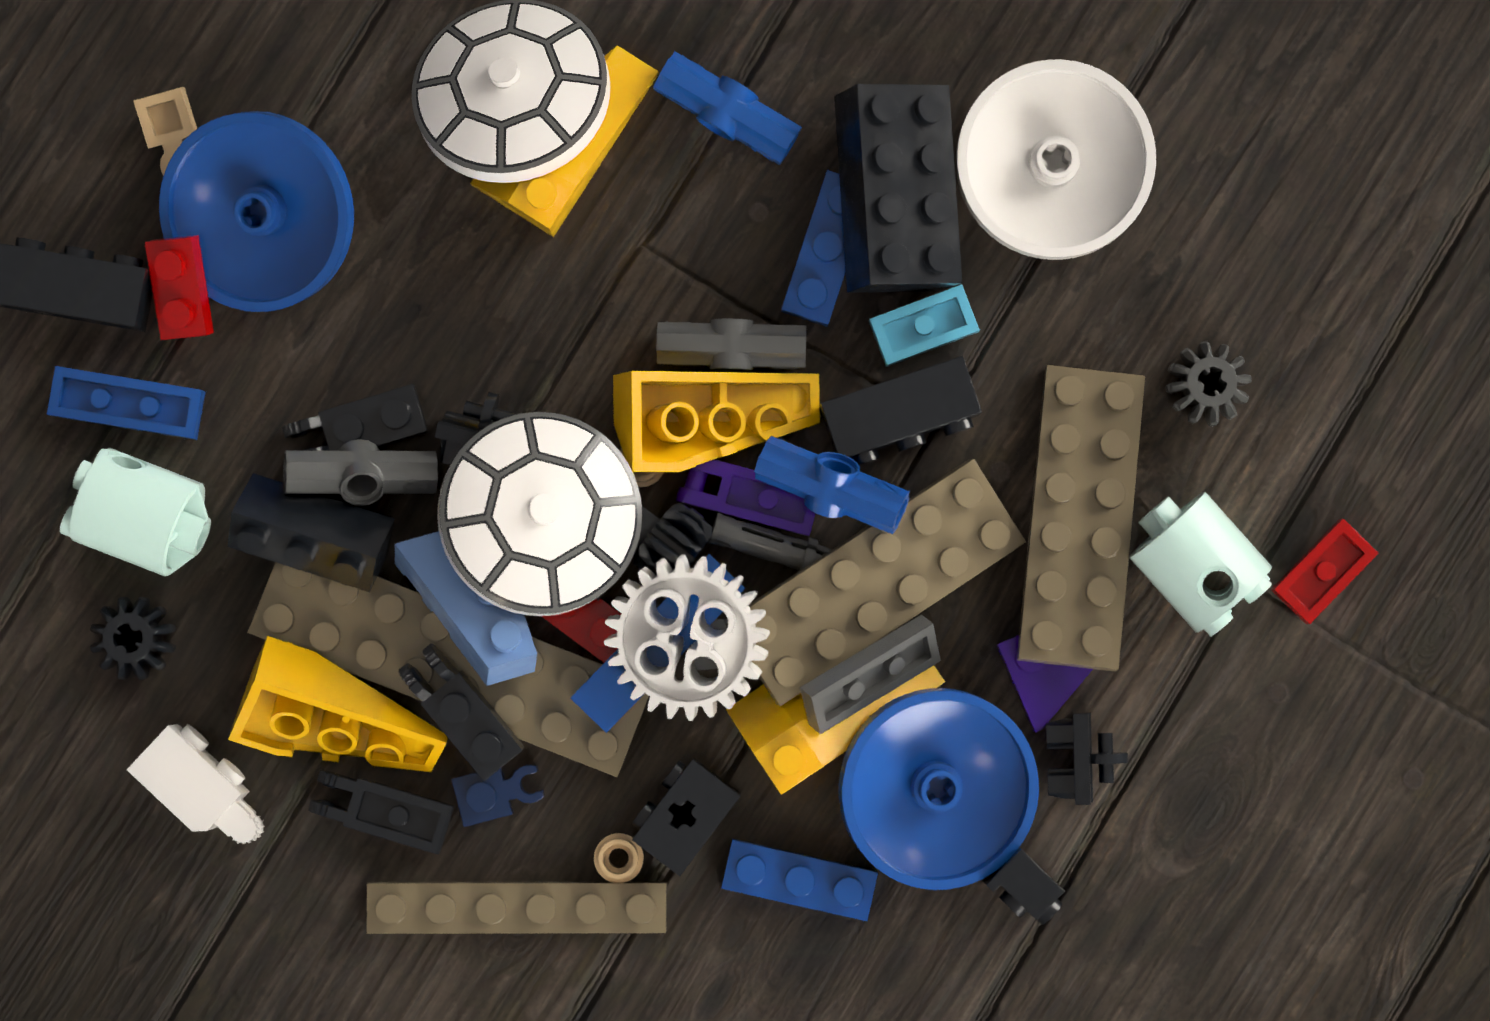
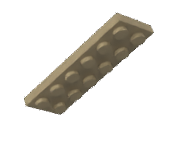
(1081, 518)
(881, 579)

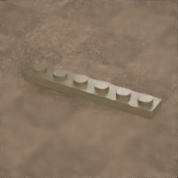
(516, 907)

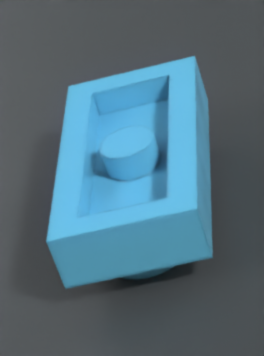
(924, 325)

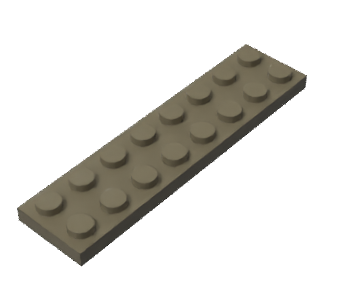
(391, 625)

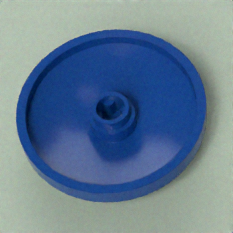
(265, 209)
(938, 788)

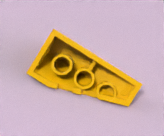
(551, 197)
(694, 417)
(316, 706)
(789, 745)

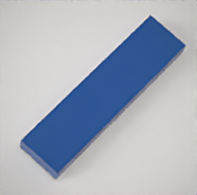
(606, 699)

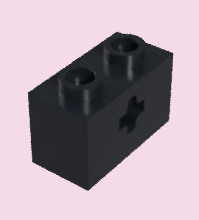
(679, 845)

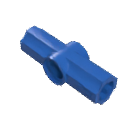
(727, 108)
(831, 484)

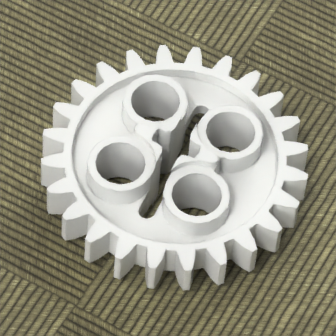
(729, 648)

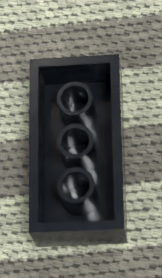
(898, 188)

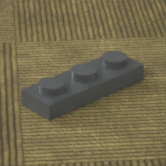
(870, 674)

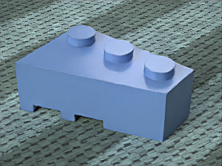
(489, 637)

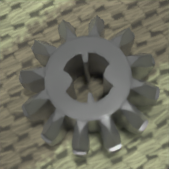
(1224, 378)

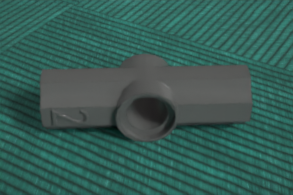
(731, 345)
(360, 472)

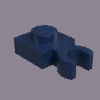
(491, 798)

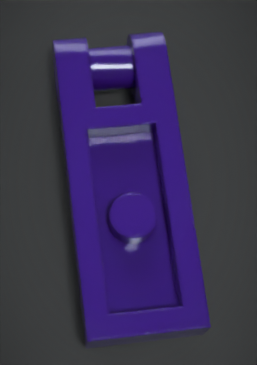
(746, 497)

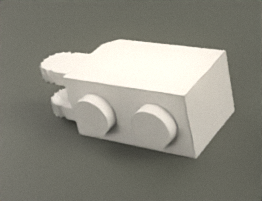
(196, 785)

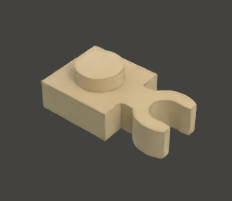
(166, 121)

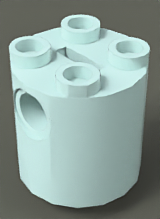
(137, 512)
(1188, 547)

